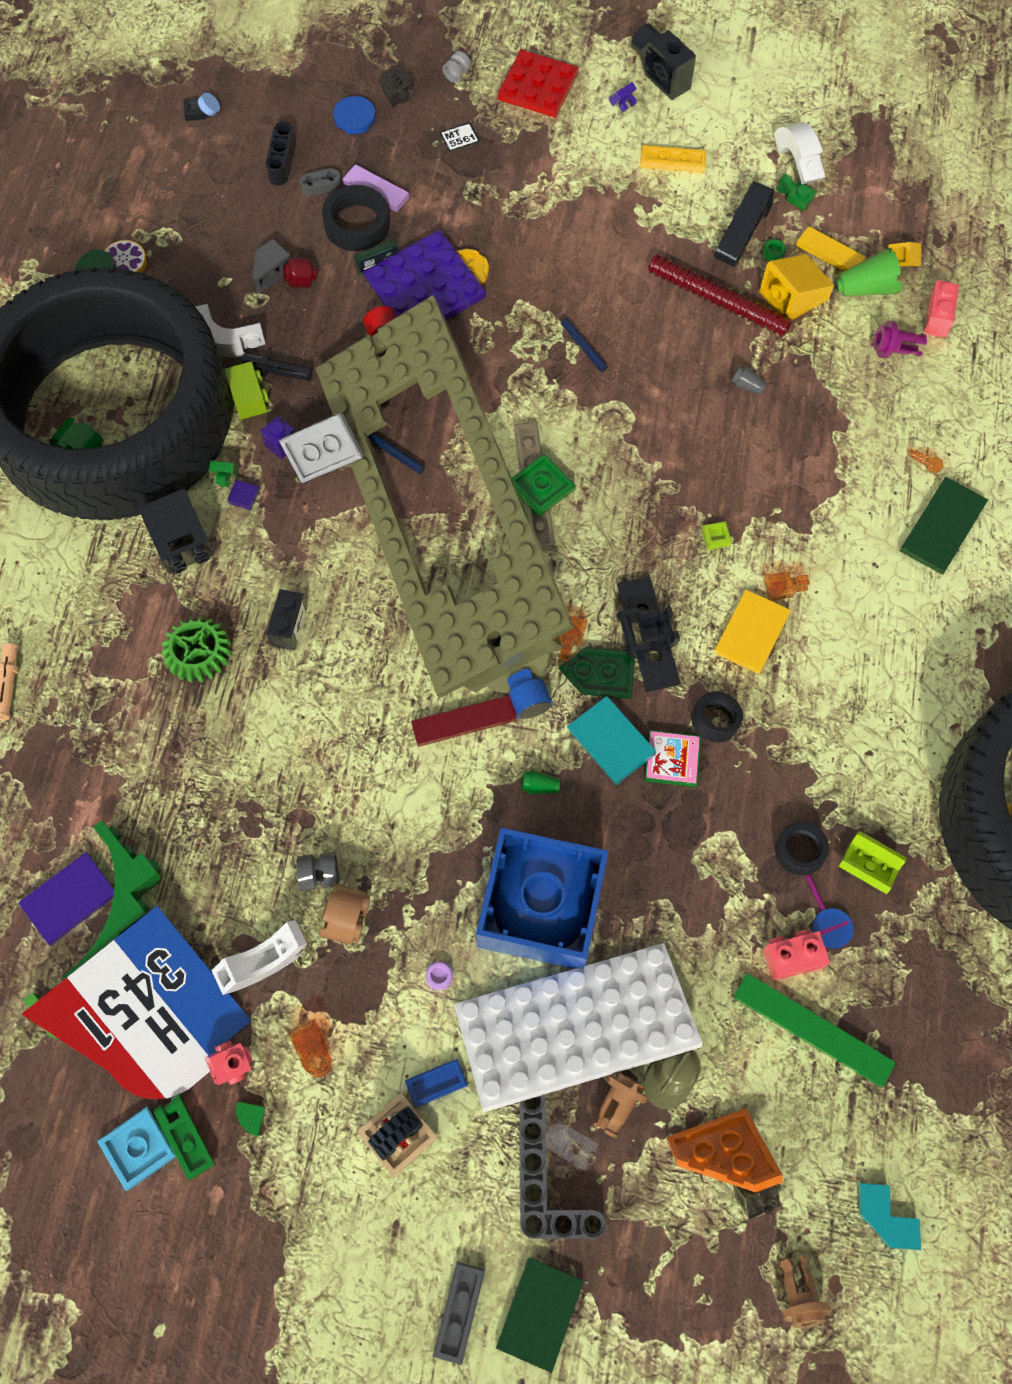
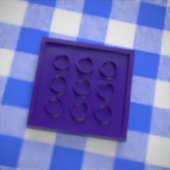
(424, 271)

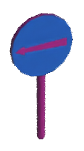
(834, 925)

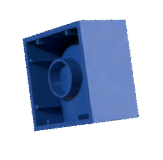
(541, 899)

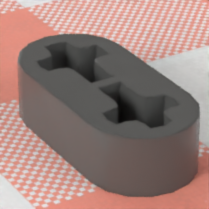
(320, 182)

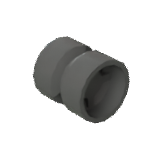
(308, 871)

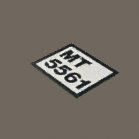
(459, 136)

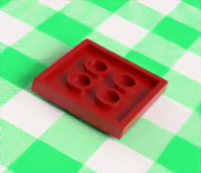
(538, 83)

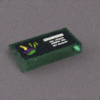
(373, 256)

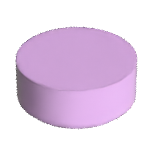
(439, 976)

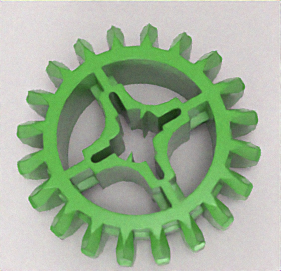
(191, 637)

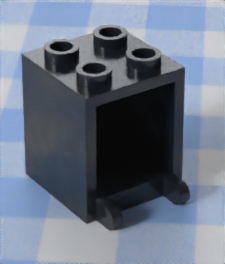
(172, 520)

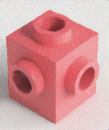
(219, 1065)

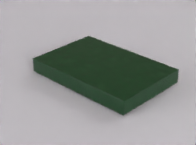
(539, 1315)

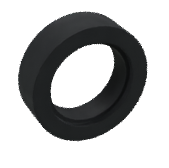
(356, 196)

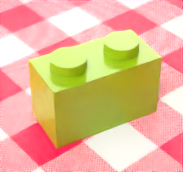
(245, 389)

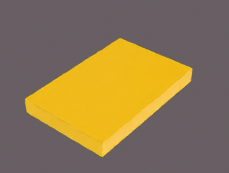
(752, 631)

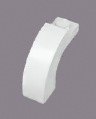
(805, 147)
(232, 341)
(261, 961)

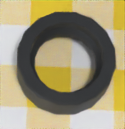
(728, 705)
(813, 833)

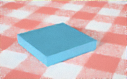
(137, 1148)

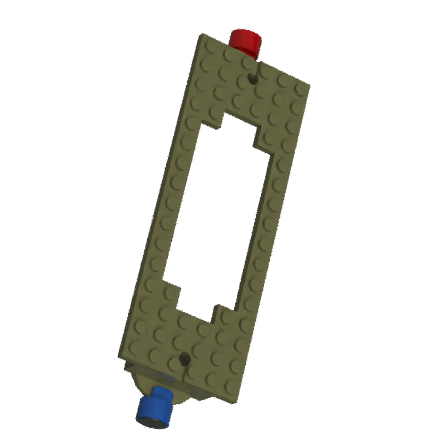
(513, 627)

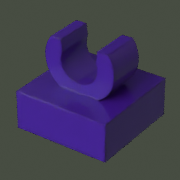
(624, 95)

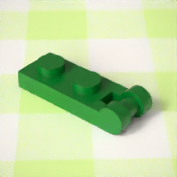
(184, 1138)

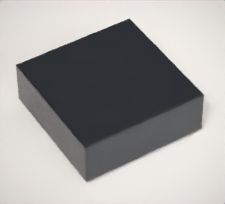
(192, 110)

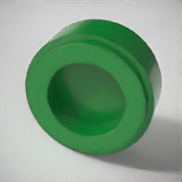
(774, 250)

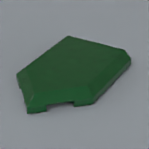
(601, 672)

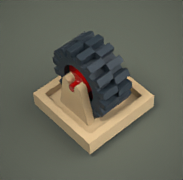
(397, 1135)

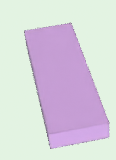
(394, 195)

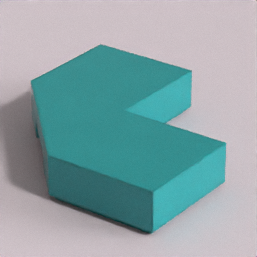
(875, 1210)

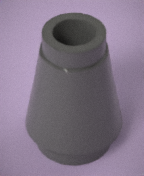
(748, 380)

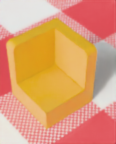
(907, 253)

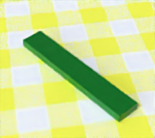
(814, 1030)

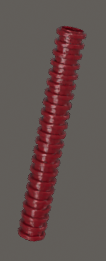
(719, 295)

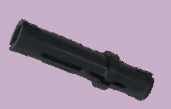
(303, 372)

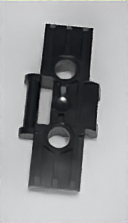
(654, 631)

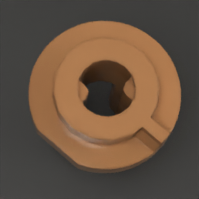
(619, 1103)
(805, 1307)

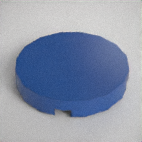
(354, 114)

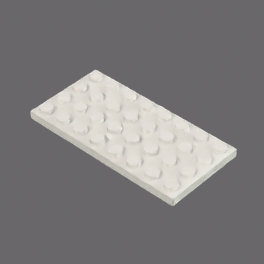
(575, 1027)

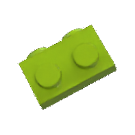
(872, 862)

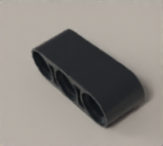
(280, 153)

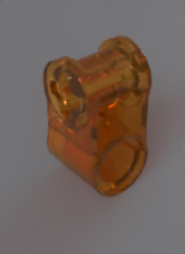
(310, 1044)

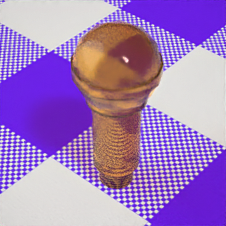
(933, 464)

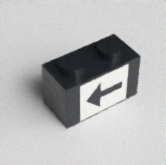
(287, 619)

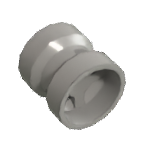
(456, 66)

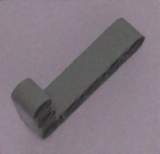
(539, 1178)

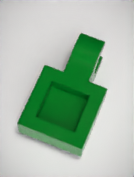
(799, 194)

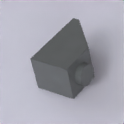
(268, 265)

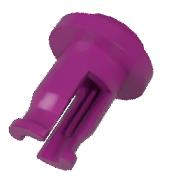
(889, 340)

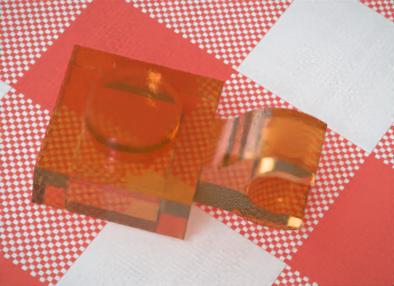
(783, 586)
(572, 637)

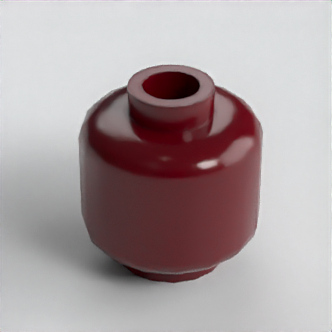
(299, 272)

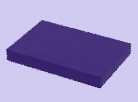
(67, 898)

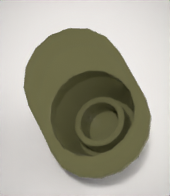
(672, 1079)

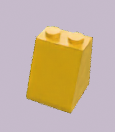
(795, 285)

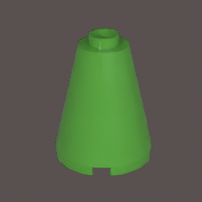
(872, 276)

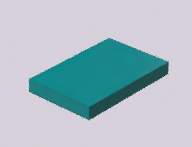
(611, 740)

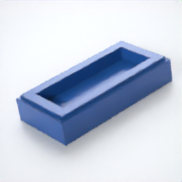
(436, 1083)

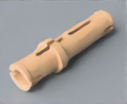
(7, 675)

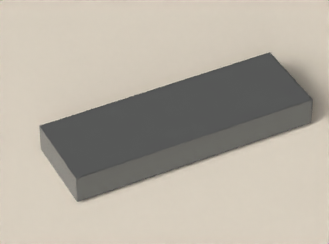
(459, 1313)

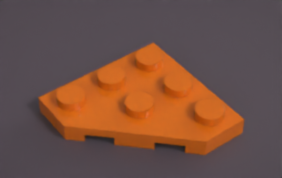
(727, 1151)

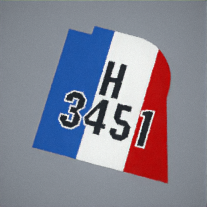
(143, 1010)

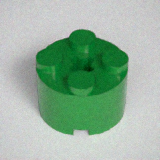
(76, 436)

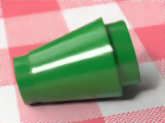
(539, 783)

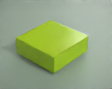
(716, 535)

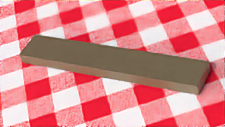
(528, 451)

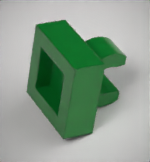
(223, 471)

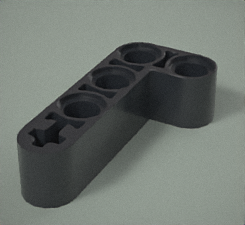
(752, 209)

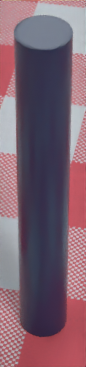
(584, 345)
(396, 453)

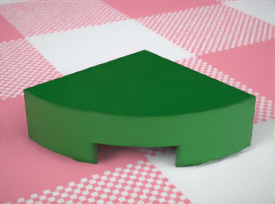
(250, 1117)

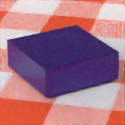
(243, 495)

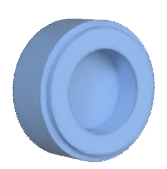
(208, 104)

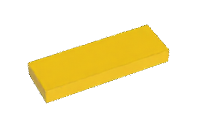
(673, 158)
(829, 249)

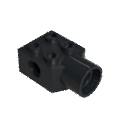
(664, 60)

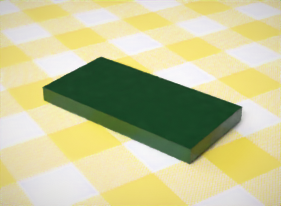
(943, 525)

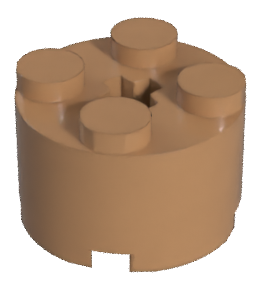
(343, 914)

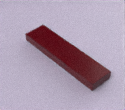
(463, 721)

